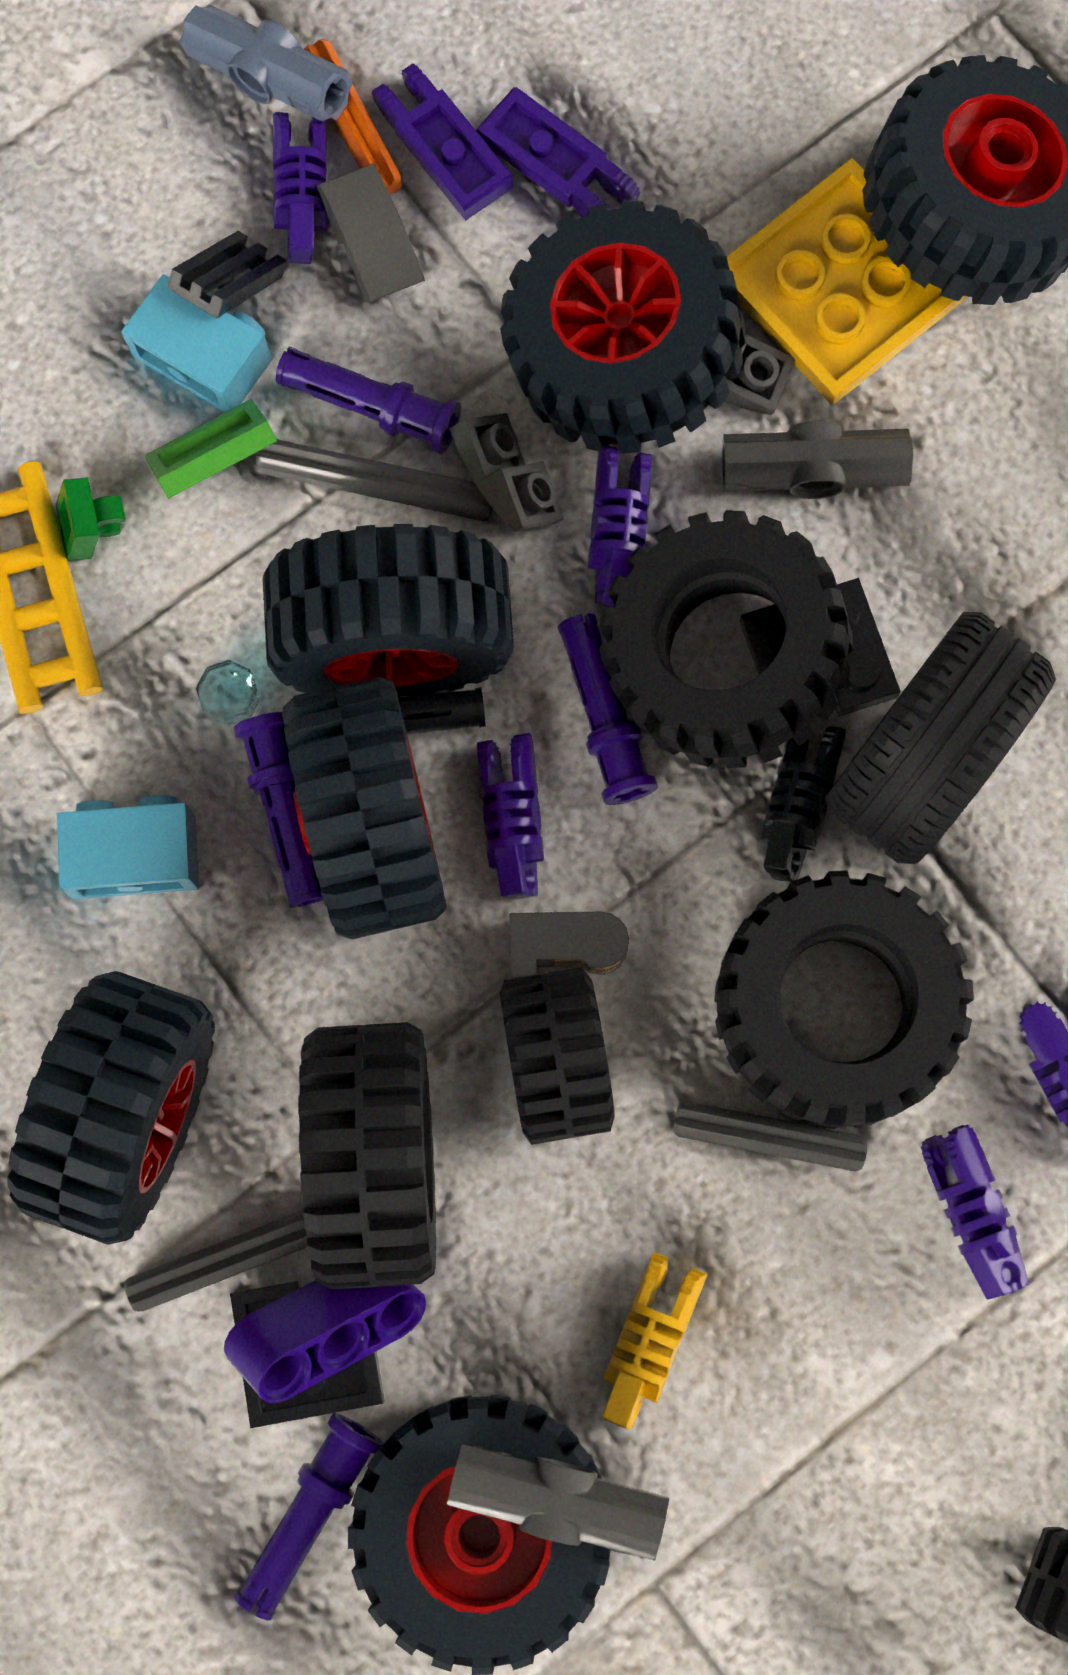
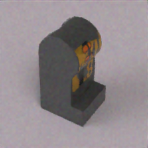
(566, 939)

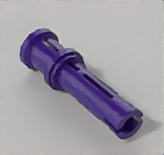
(394, 406)
(612, 735)
(275, 784)
(324, 1487)

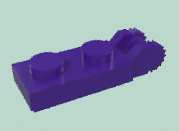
(445, 144)
(553, 153)

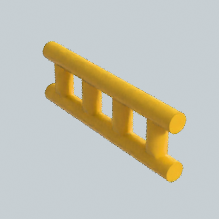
(61, 608)

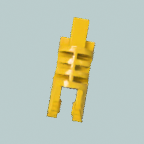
(648, 1343)

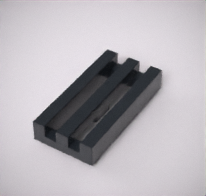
(218, 267)

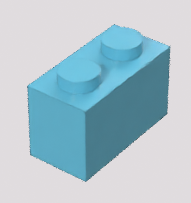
(201, 353)
(127, 848)

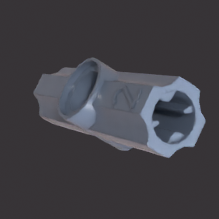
(266, 62)

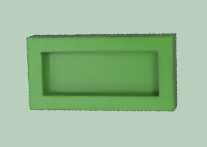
(210, 448)

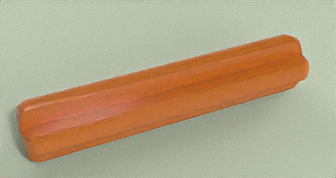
(359, 128)

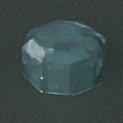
(228, 692)

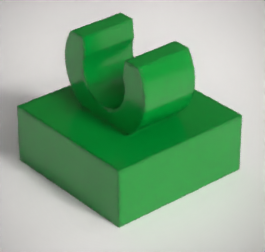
(86, 519)

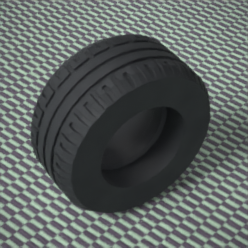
(941, 738)

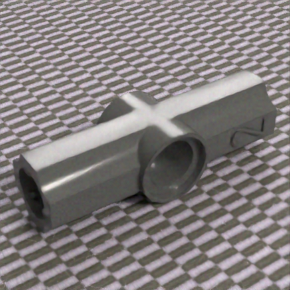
(817, 459)
(558, 1501)

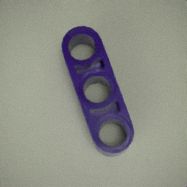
(318, 1334)

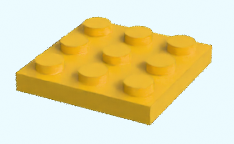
(830, 289)

